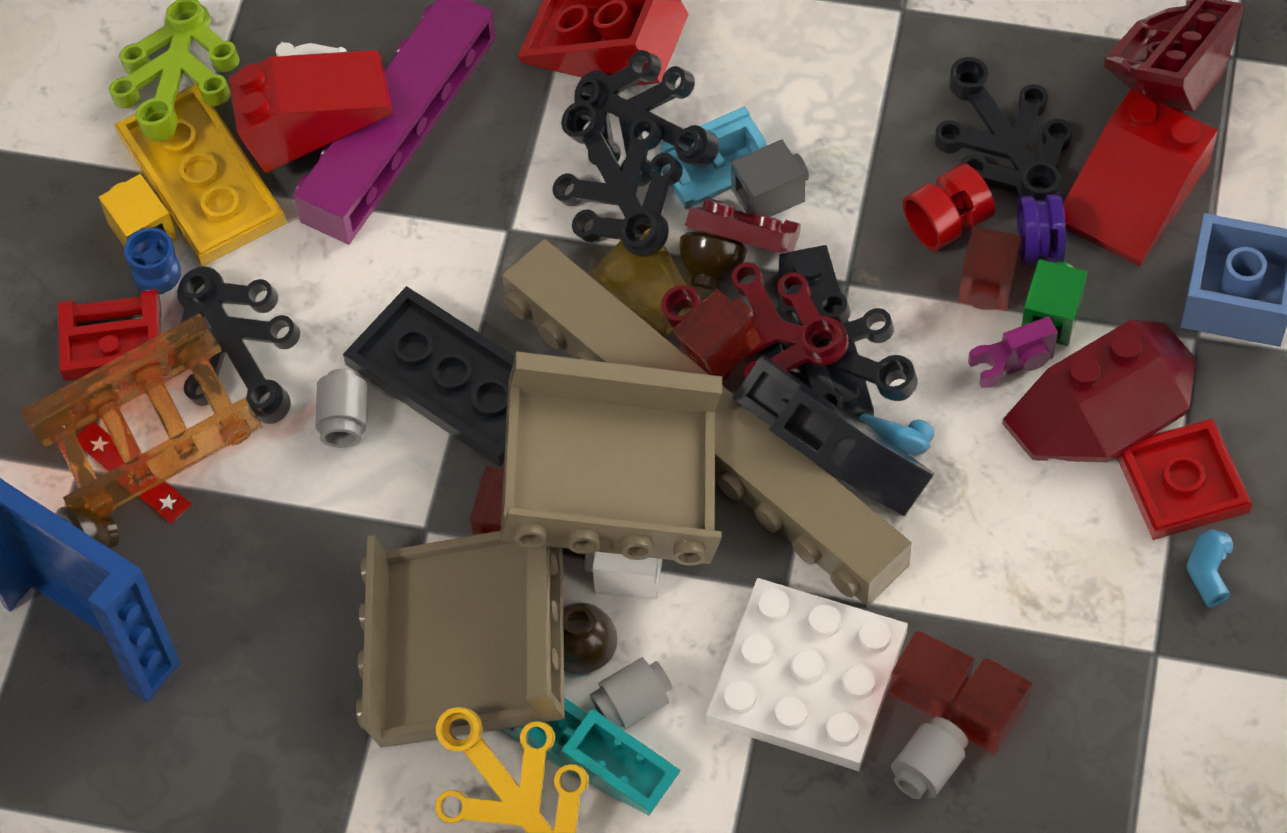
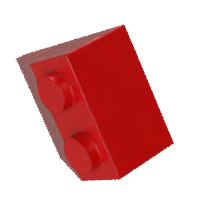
(602, 34)
(306, 102)
(1138, 176)

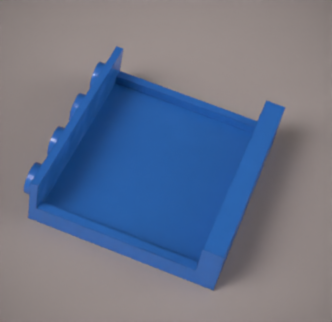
(88, 582)

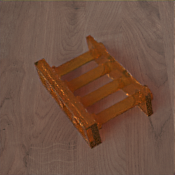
(119, 382)

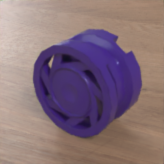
(1041, 228)

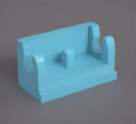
(736, 138)

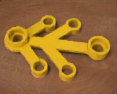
(519, 803)

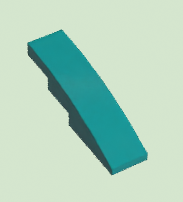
(609, 755)

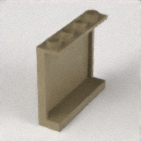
(610, 459)
(460, 628)

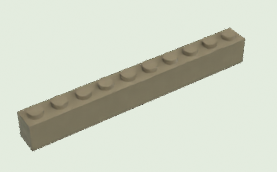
(750, 461)

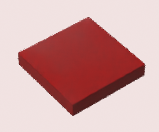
(1184, 479)

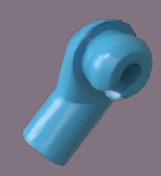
(910, 439)
(1204, 562)

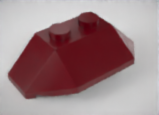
(1178, 52)
(1106, 395)

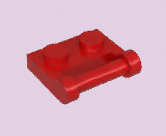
(92, 346)

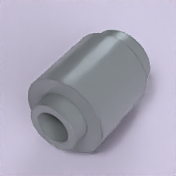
(341, 408)
(632, 693)
(929, 758)

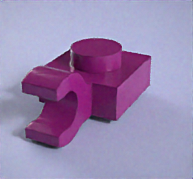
(1020, 349)

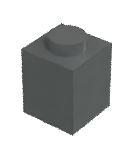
(769, 179)

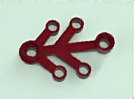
(769, 324)

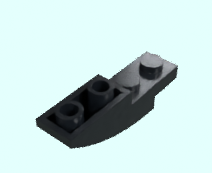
(832, 437)

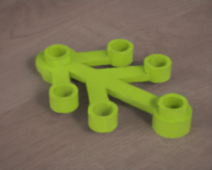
(183, 23)

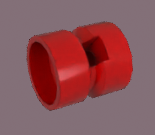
(952, 205)

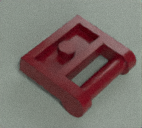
(743, 227)

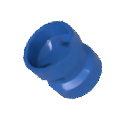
(152, 260)

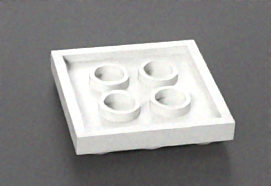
(807, 674)

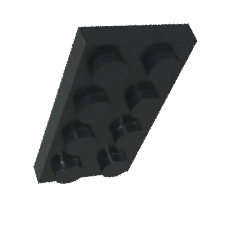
(438, 370)

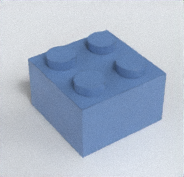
(1238, 281)

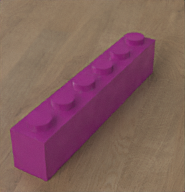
(421, 85)

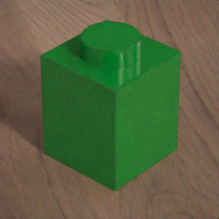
(1055, 293)

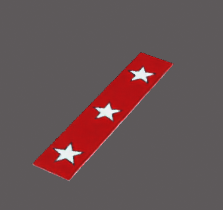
(161, 498)

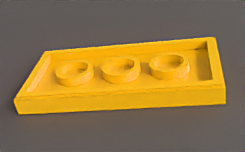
(204, 179)

